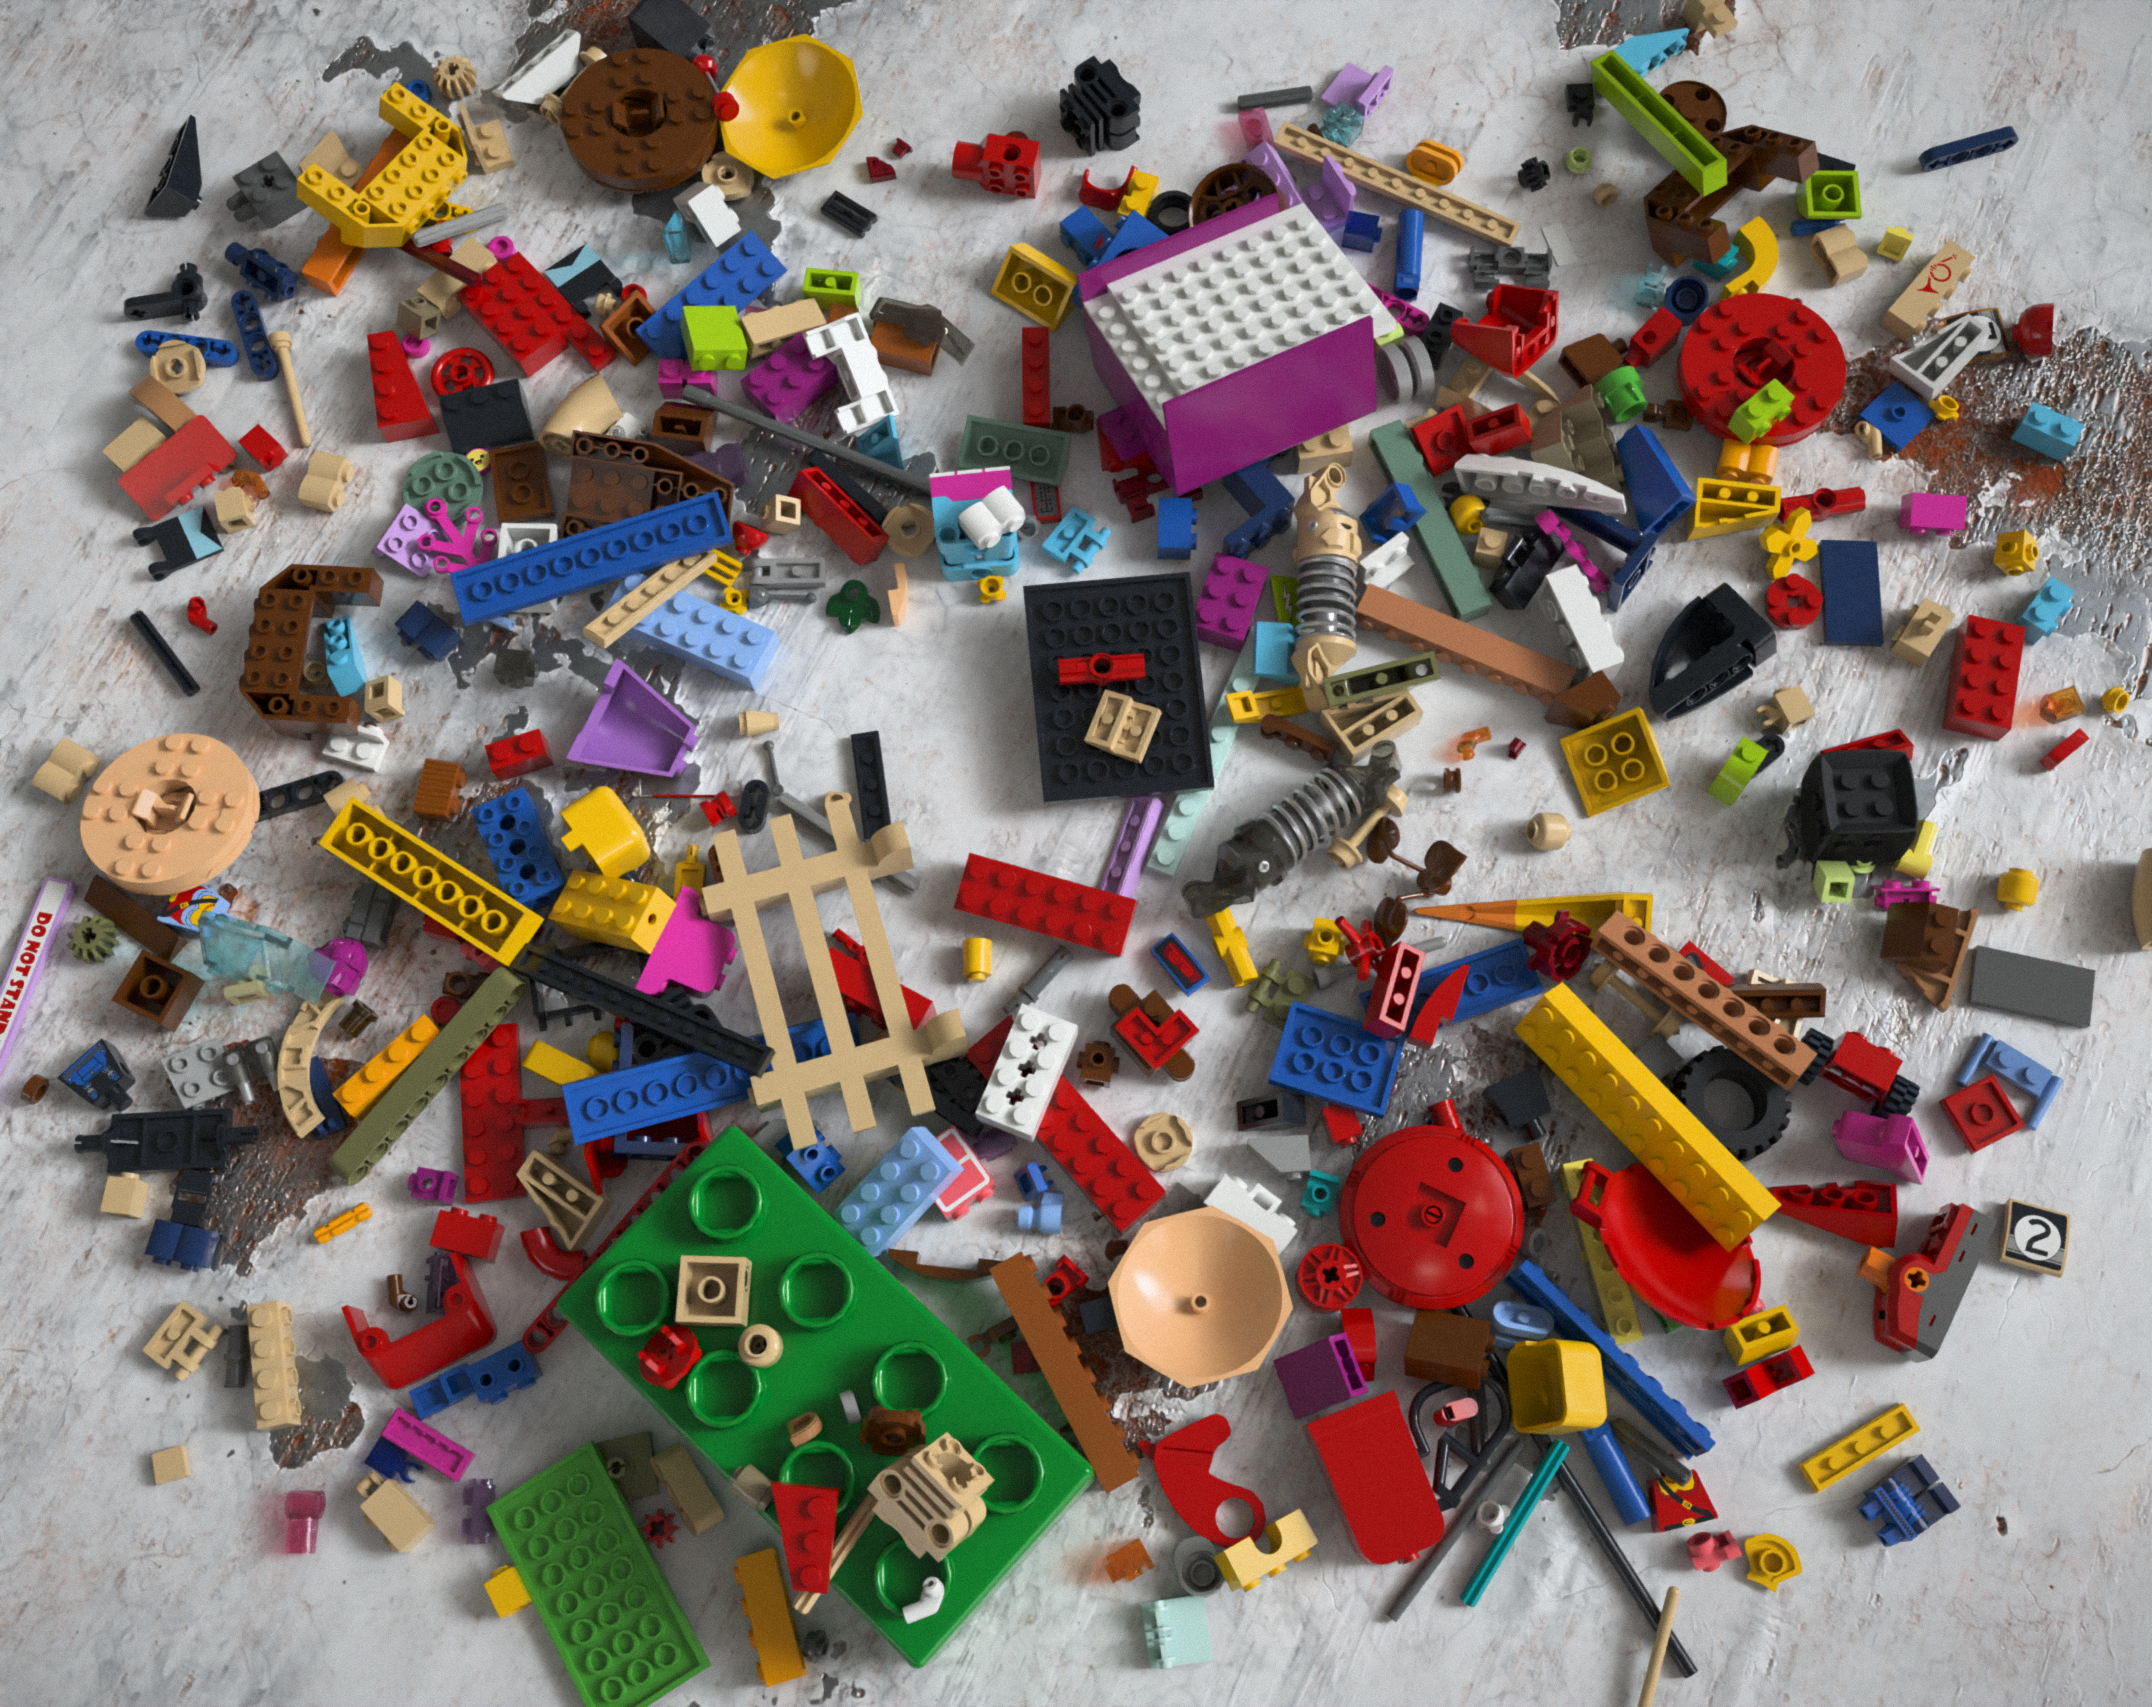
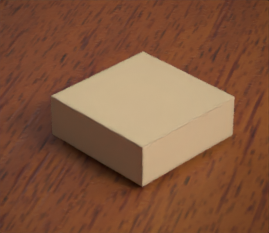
(170, 1465)

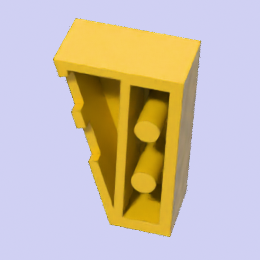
(1731, 507)

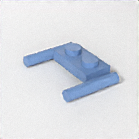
(2016, 1070)

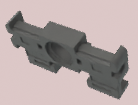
(1489, 264)

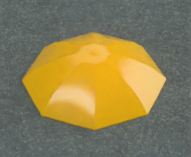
(793, 104)

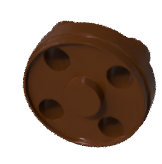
(1698, 106)

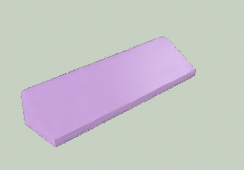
(1132, 846)

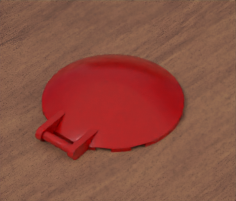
(1666, 1251)

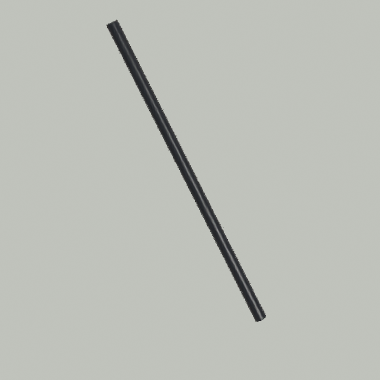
(1599, 1529)

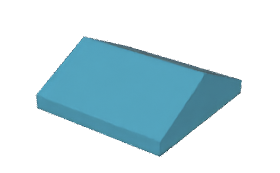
(1272, 652)

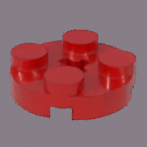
(1801, 590)

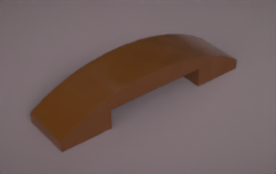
(911, 1262)

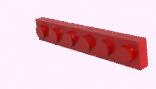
(574, 326)

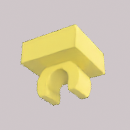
(1895, 243)

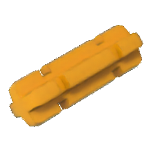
(343, 1222)

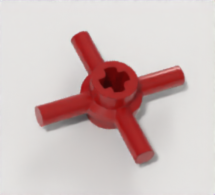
(1363, 947)

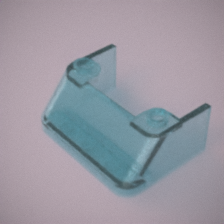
(261, 953)

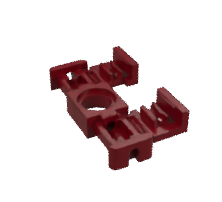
(1134, 488)

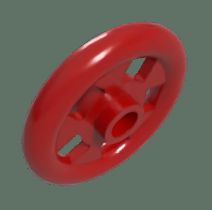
(458, 369)

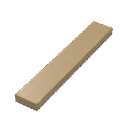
(646, 598)

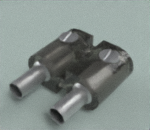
(251, 1063)

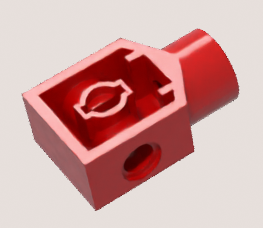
(1000, 164)

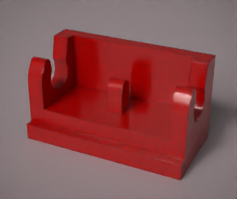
(542, 1113)

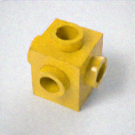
(2016, 552)
(1324, 942)

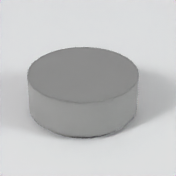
(850, 1407)

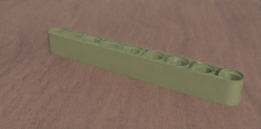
(428, 1075)

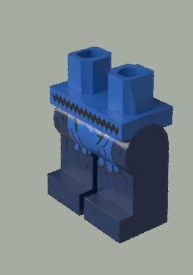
(1901, 1512)

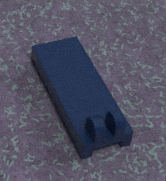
(324, 1099)

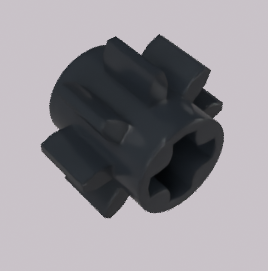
(1534, 174)

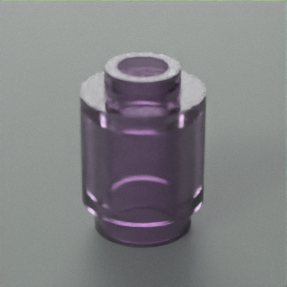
(994, 1144)

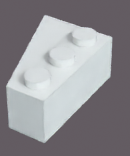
(1940, 358)

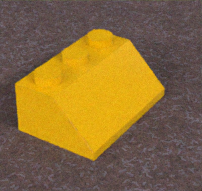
(1036, 286)

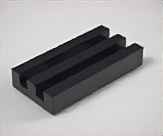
(862, 226)

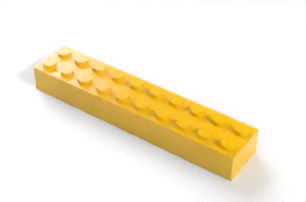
(1646, 1117)

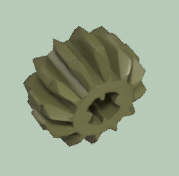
(82, 939)

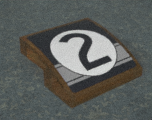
(1997, 345)

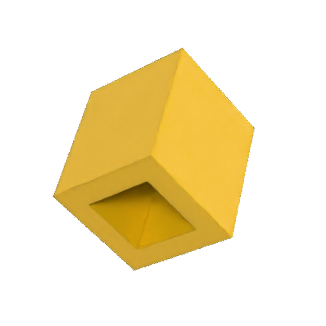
(507, 1591)

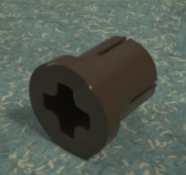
(358, 1018)

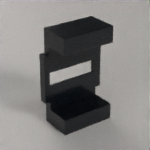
(190, 1212)

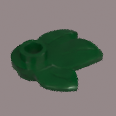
(853, 610)

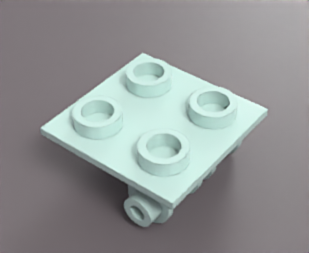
(1176, 1632)

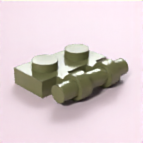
(1291, 988)

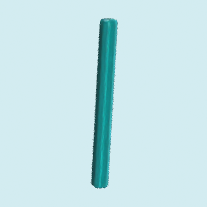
(1514, 1523)

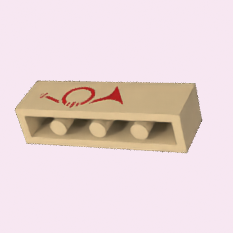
(1927, 291)

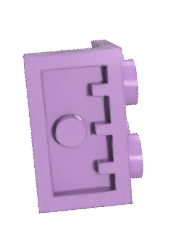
(1359, 89)
(1331, 196)
(401, 540)

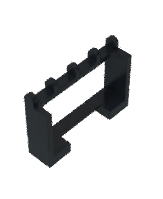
(569, 954)

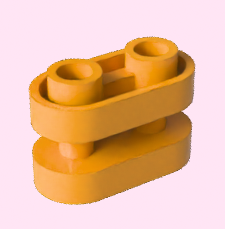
(1434, 162)

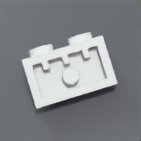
(1386, 563)
(361, 750)

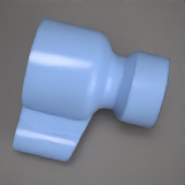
(1046, 1217)

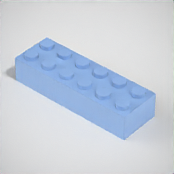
(704, 635)

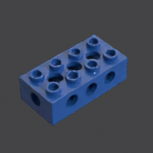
(504, 845)

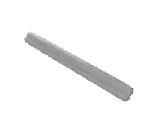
(822, 826)

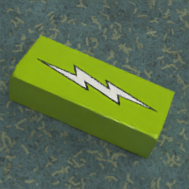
(1284, 599)

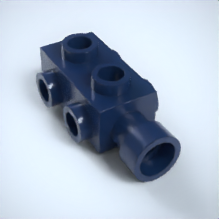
(263, 271)

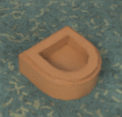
(803, 1428)

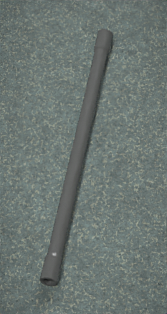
(707, 400)

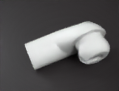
(928, 1602)

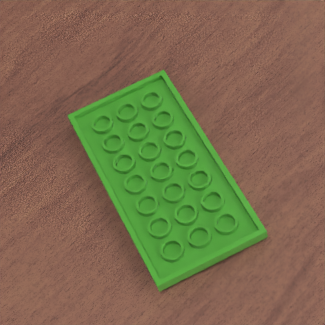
(597, 1584)

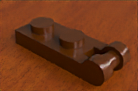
(1298, 738)

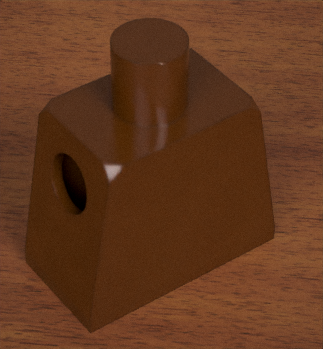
(1592, 359)

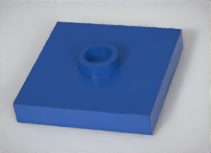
(1897, 416)

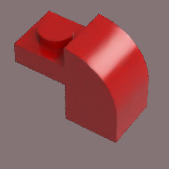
(1360, 1330)

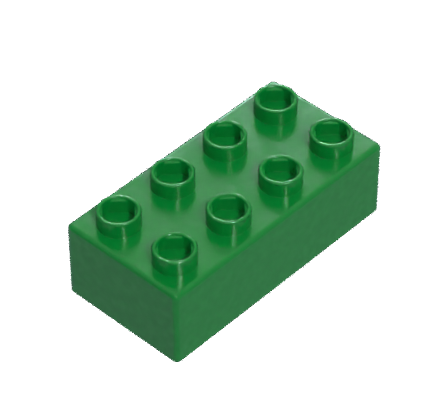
(840, 1331)

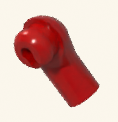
(198, 616)

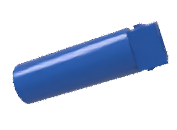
(1408, 254)
(1616, 1473)

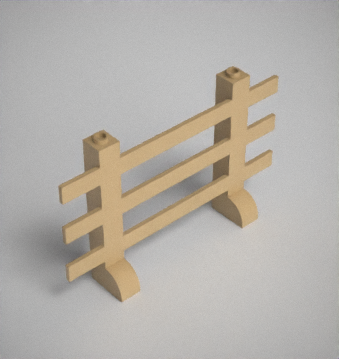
(797, 884)

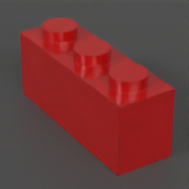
(1393, 990)

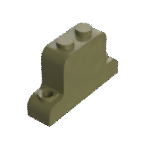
(1381, 679)

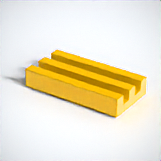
(730, 562)

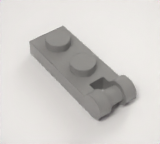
(789, 572)

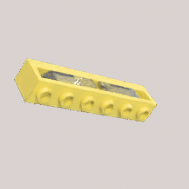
(1607, 1288)

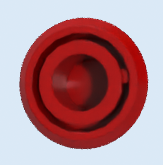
(748, 537)

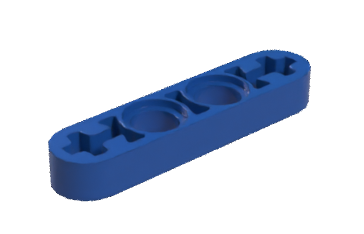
(211, 358)

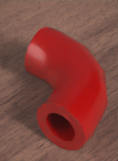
(549, 1257)

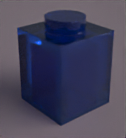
(1361, 231)

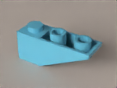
(1652, 50)
(343, 656)

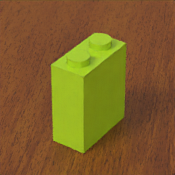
(713, 338)

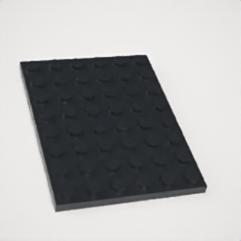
(1118, 618)

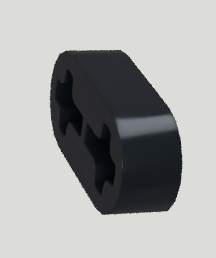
(1772, 756)
(748, 805)

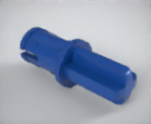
(1812, 226)

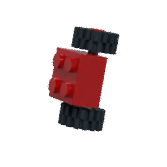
(1861, 1070)

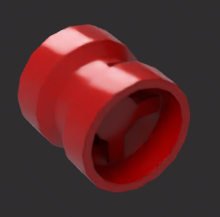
(718, 808)

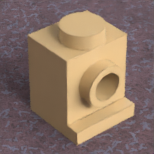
(383, 699)

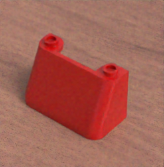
(1514, 332)

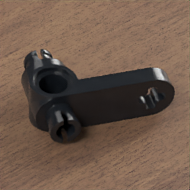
(184, 299)

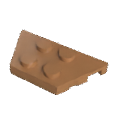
(1940, 986)

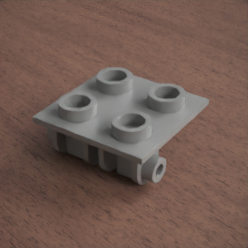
(198, 1074)

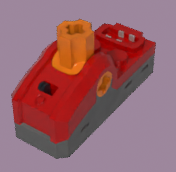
(1923, 1290)

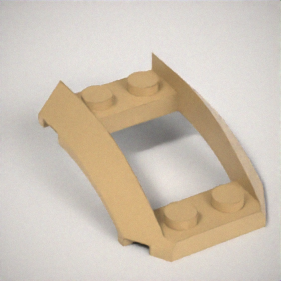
(1472, 376)

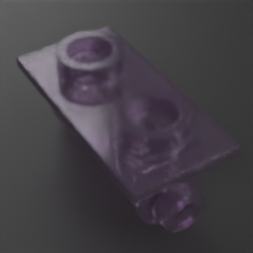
(478, 1524)

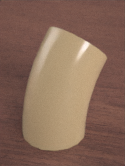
(585, 408)
(2143, 899)

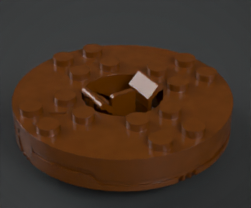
(640, 120)

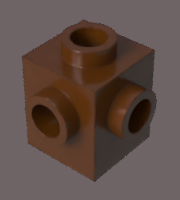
(1094, 1073)

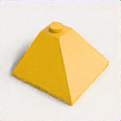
(1615, 761)

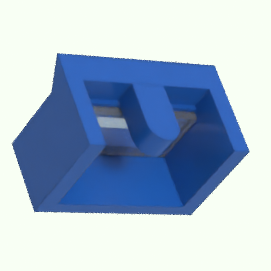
(1391, 513)

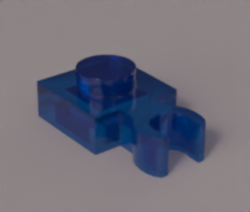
(389, 1459)

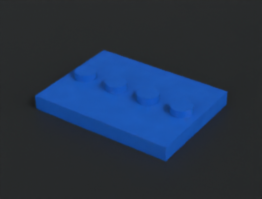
(1336, 1060)

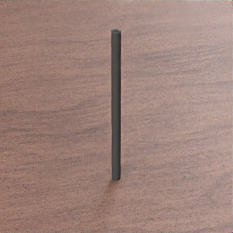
(1456, 1530)

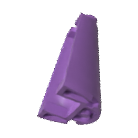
(634, 728)

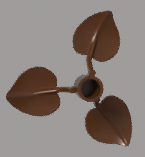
(1440, 862)

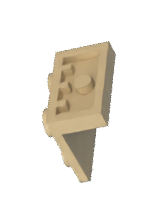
(486, 142)
(333, 158)

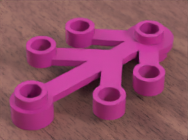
(1550, 523)
(461, 545)

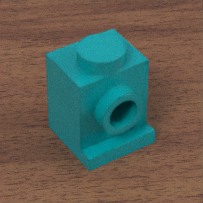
(1319, 1181)

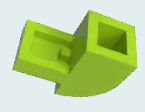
(1737, 771)

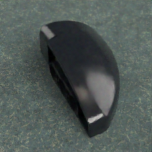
(1708, 652)

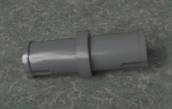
(236, 1356)

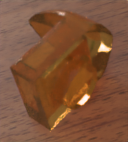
(2061, 705)

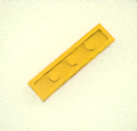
(1858, 1447)

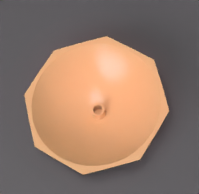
(1200, 1296)

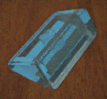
(677, 240)

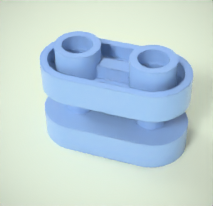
(1519, 1322)

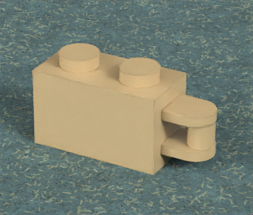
(394, 1512)

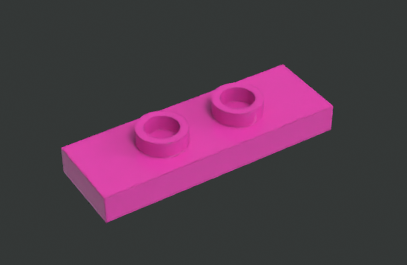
(428, 1444)

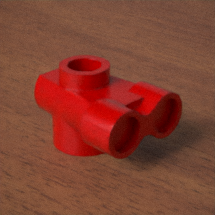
(1067, 1276)

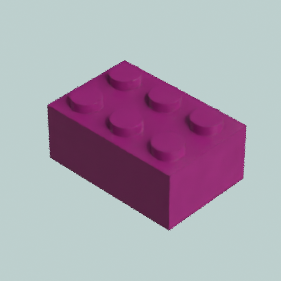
(789, 381)
(1229, 601)

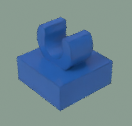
(1031, 1181)

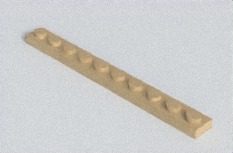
(1398, 186)

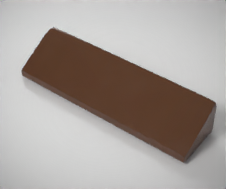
(134, 919)
(1784, 999)

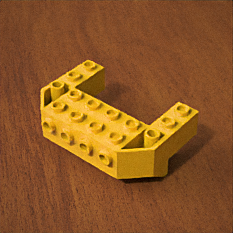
(406, 189)

